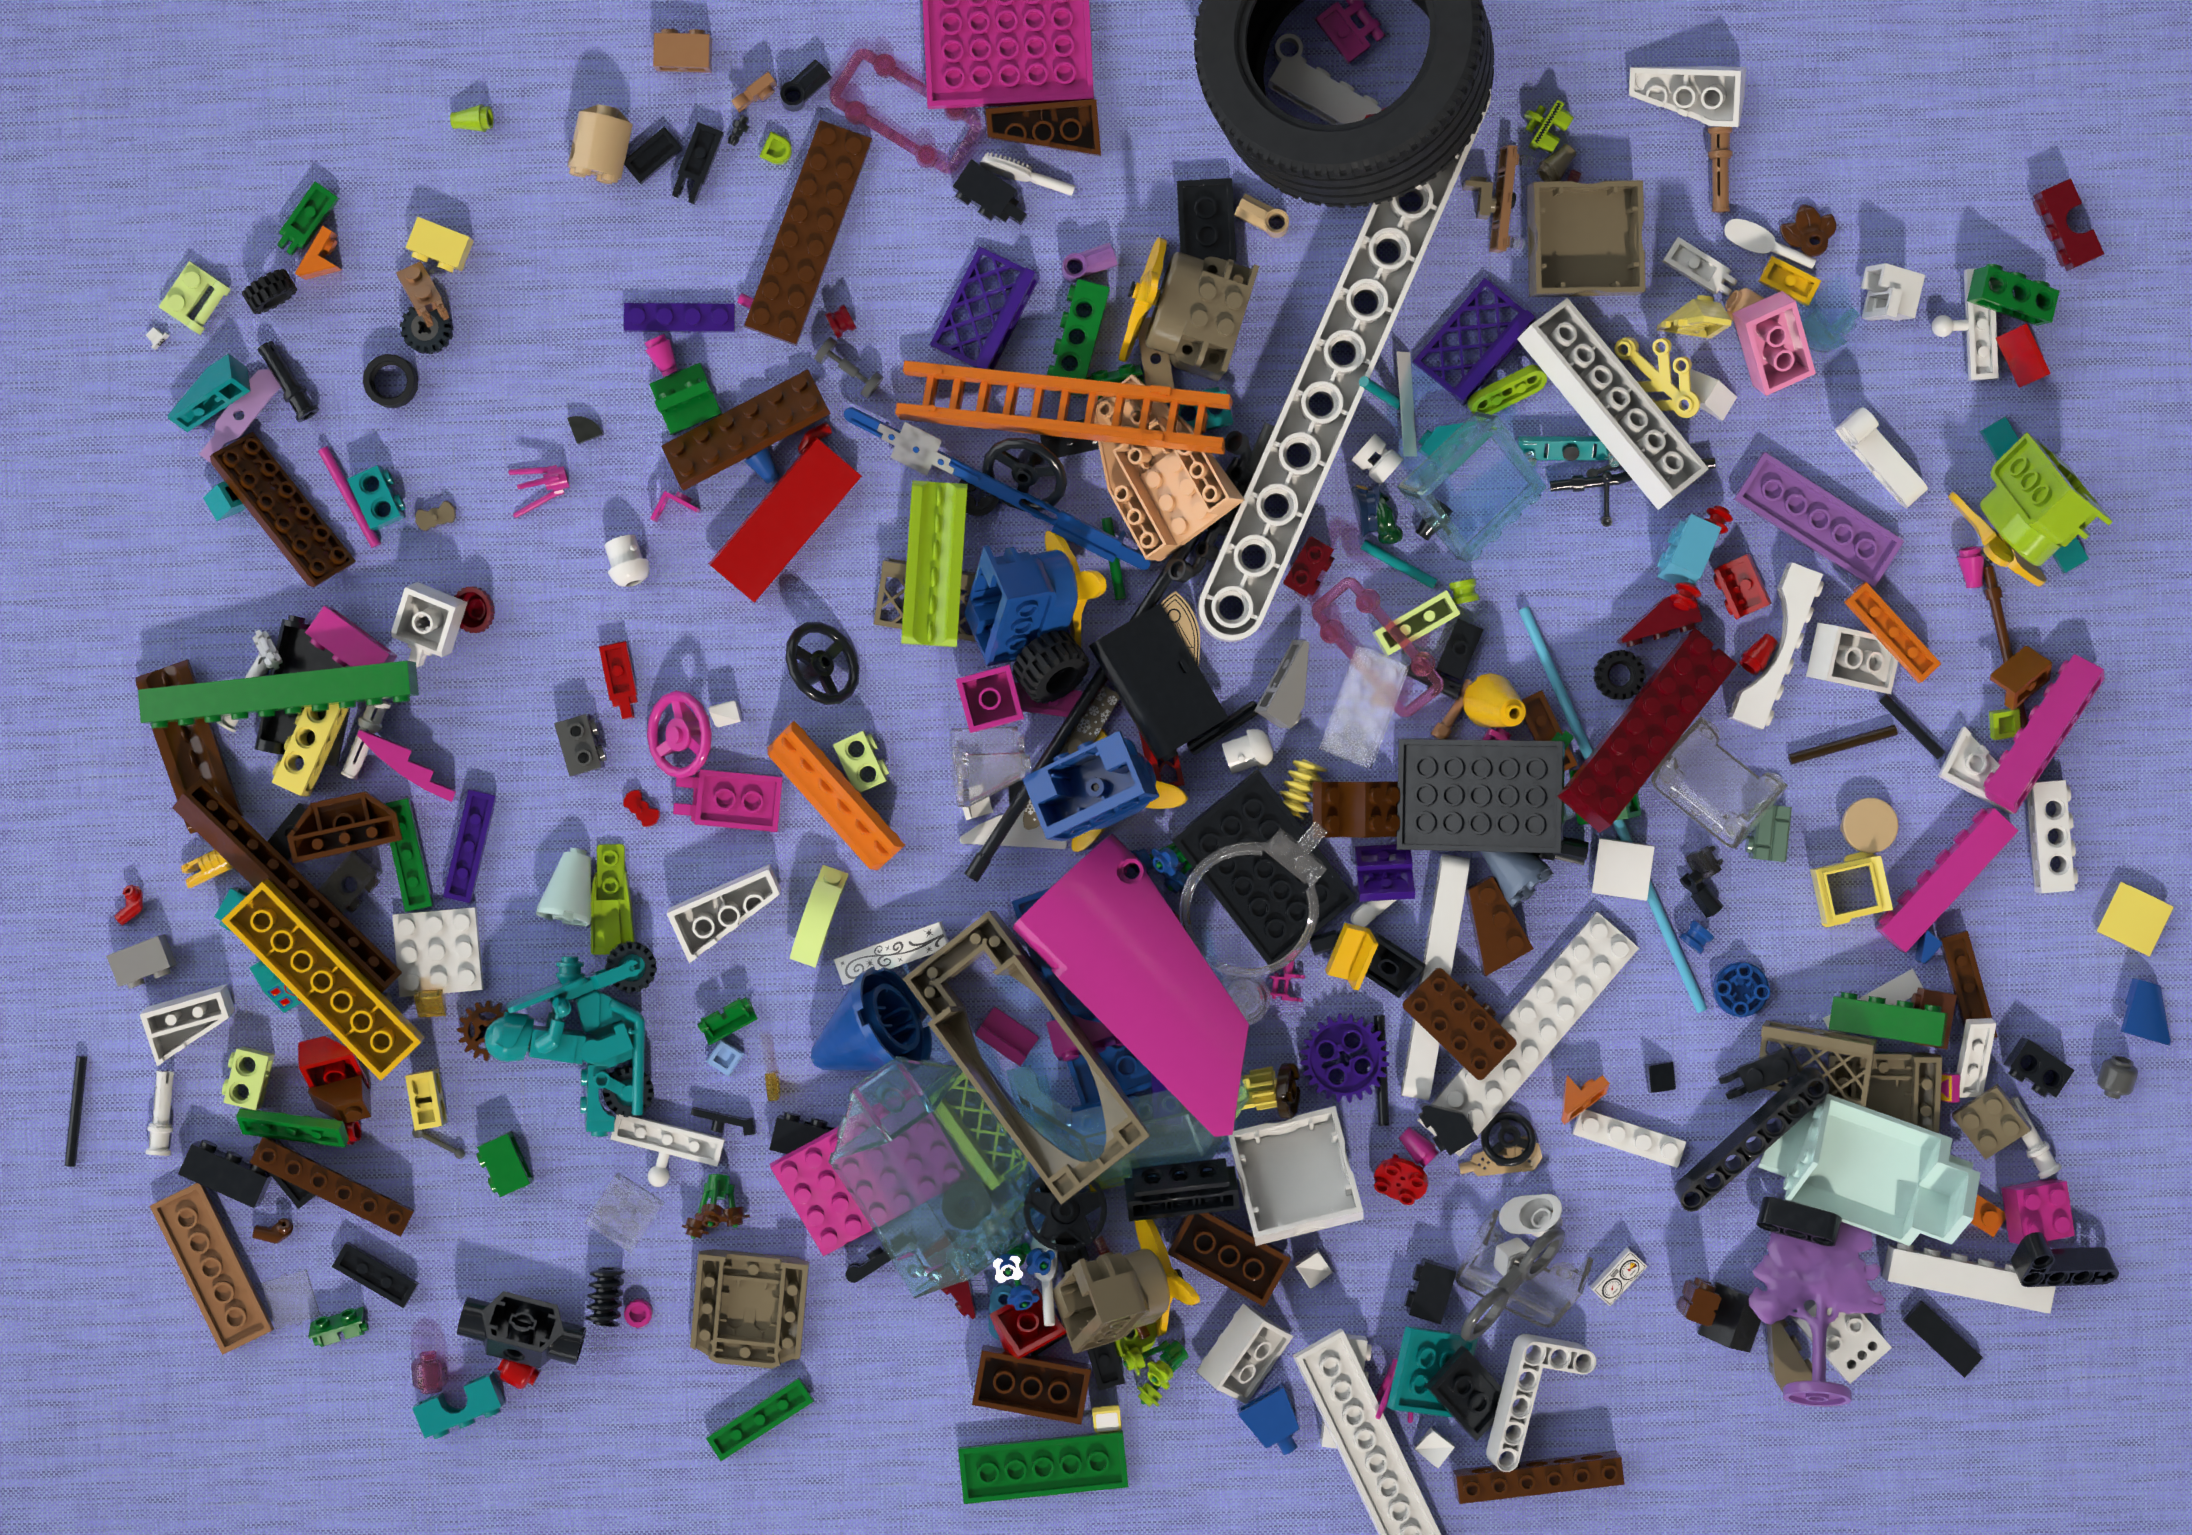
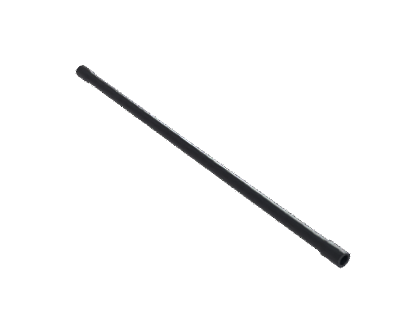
(983, 857)

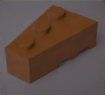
(1495, 926)

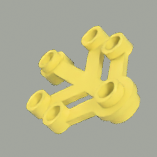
(1661, 379)

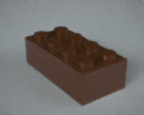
(1229, 1255)
(1032, 1385)

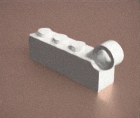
(1316, 90)

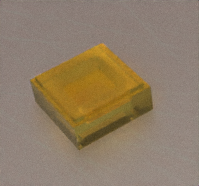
(430, 1003)
(772, 1085)

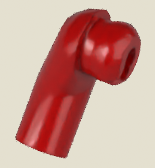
(820, 431)
(133, 906)

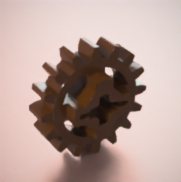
(478, 1021)

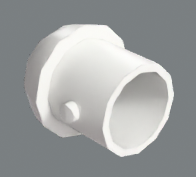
(626, 561)
(1248, 751)

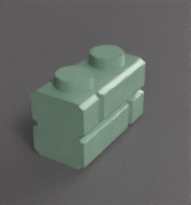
(1770, 836)

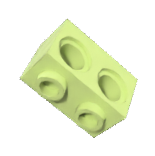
(854, 765)
(255, 1081)

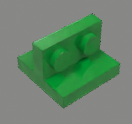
(685, 399)

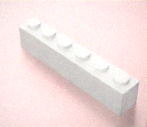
(1963, 1277)

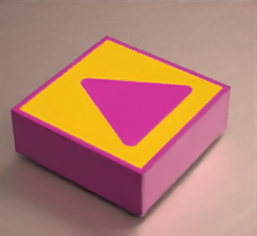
(1950, 1087)

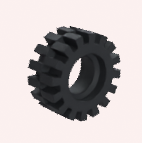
(269, 291)
(1635, 668)

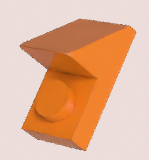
(313, 263)
(1578, 1100)

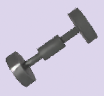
(826, 350)

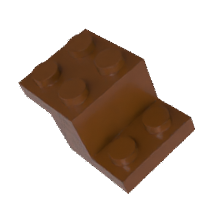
(1357, 808)

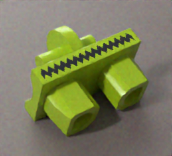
(1556, 116)

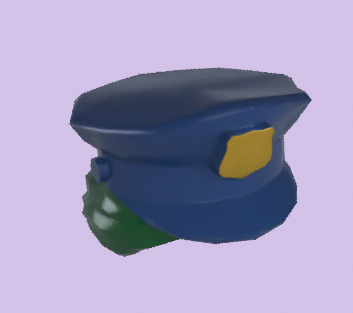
(1375, 514)

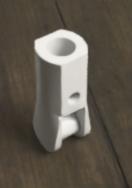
(1368, 911)

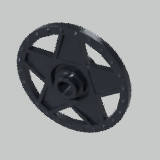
(1065, 1216)

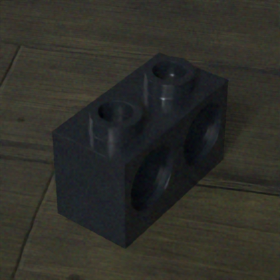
(2040, 1063)

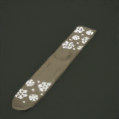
(1086, 731)

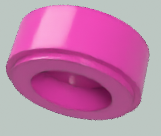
(638, 1313)

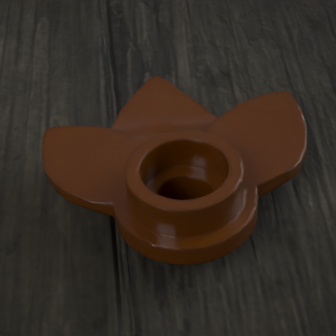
(1809, 226)

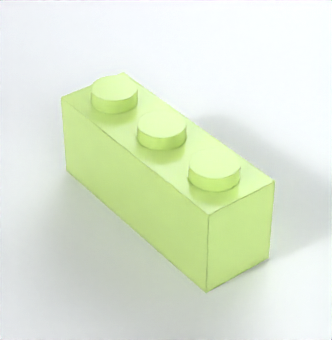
(1419, 621)

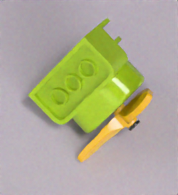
(2033, 509)

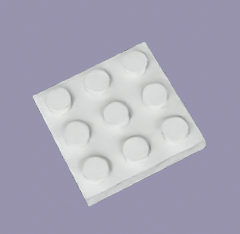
(438, 951)

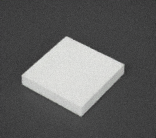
(1623, 869)

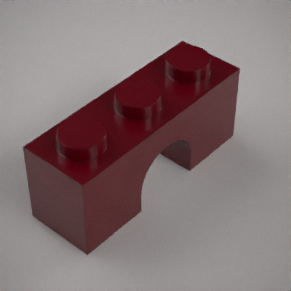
(2071, 247)

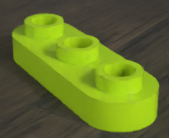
(1508, 390)

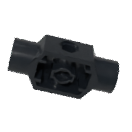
(521, 1330)

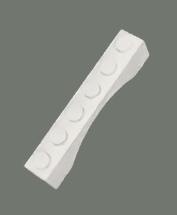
(1796, 592)

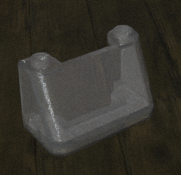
(986, 762)
(1715, 785)

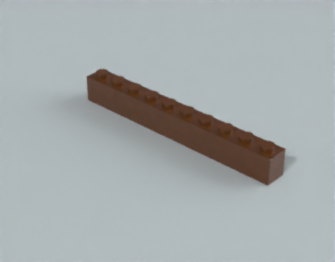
(259, 860)

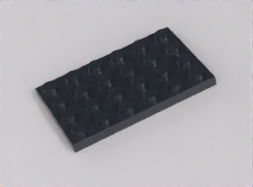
(1481, 795)
(1256, 889)

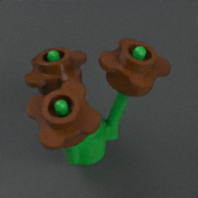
(711, 1214)

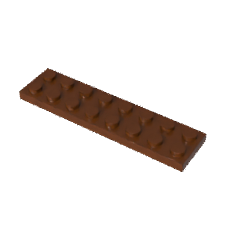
(808, 233)

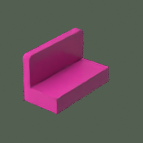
(1007, 1036)

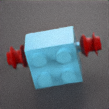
(1689, 553)

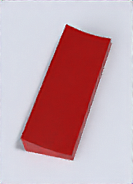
(785, 519)

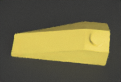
(1697, 318)

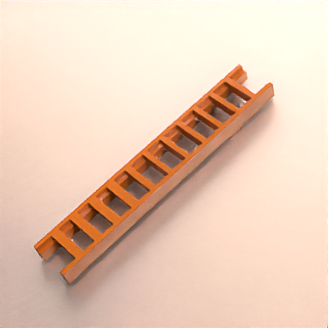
(1061, 427)

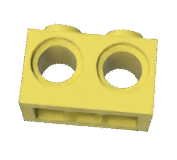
(426, 1099)

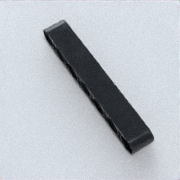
(1755, 1126)

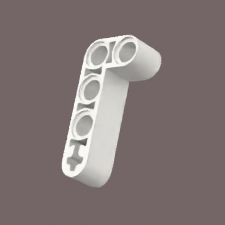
(1879, 456)

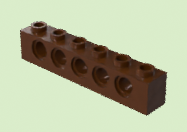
(332, 1186)
(1539, 1477)

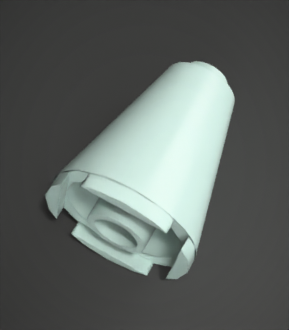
(569, 890)

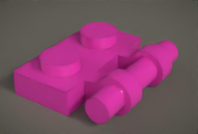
(1343, 31)

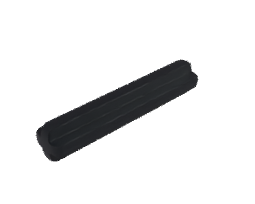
(1223, 728)

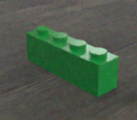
(1888, 1020)

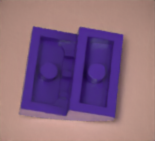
(1384, 873)

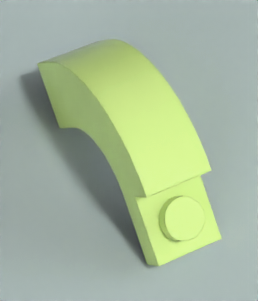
(818, 916)

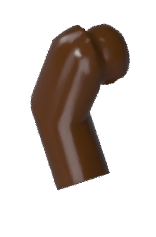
(274, 1234)

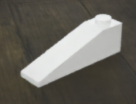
(1699, 92)

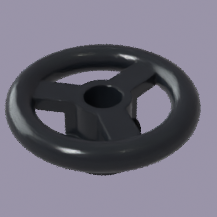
(1506, 1128)

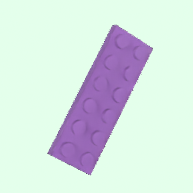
(1818, 520)

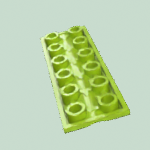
(934, 564)

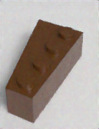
(1056, 125)

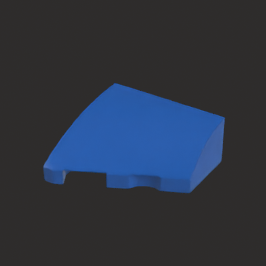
(2146, 1012)

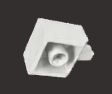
(413, 627)

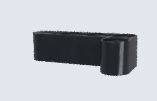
(2045, 1267)

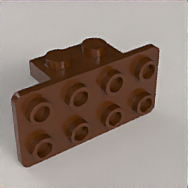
(1460, 1023)

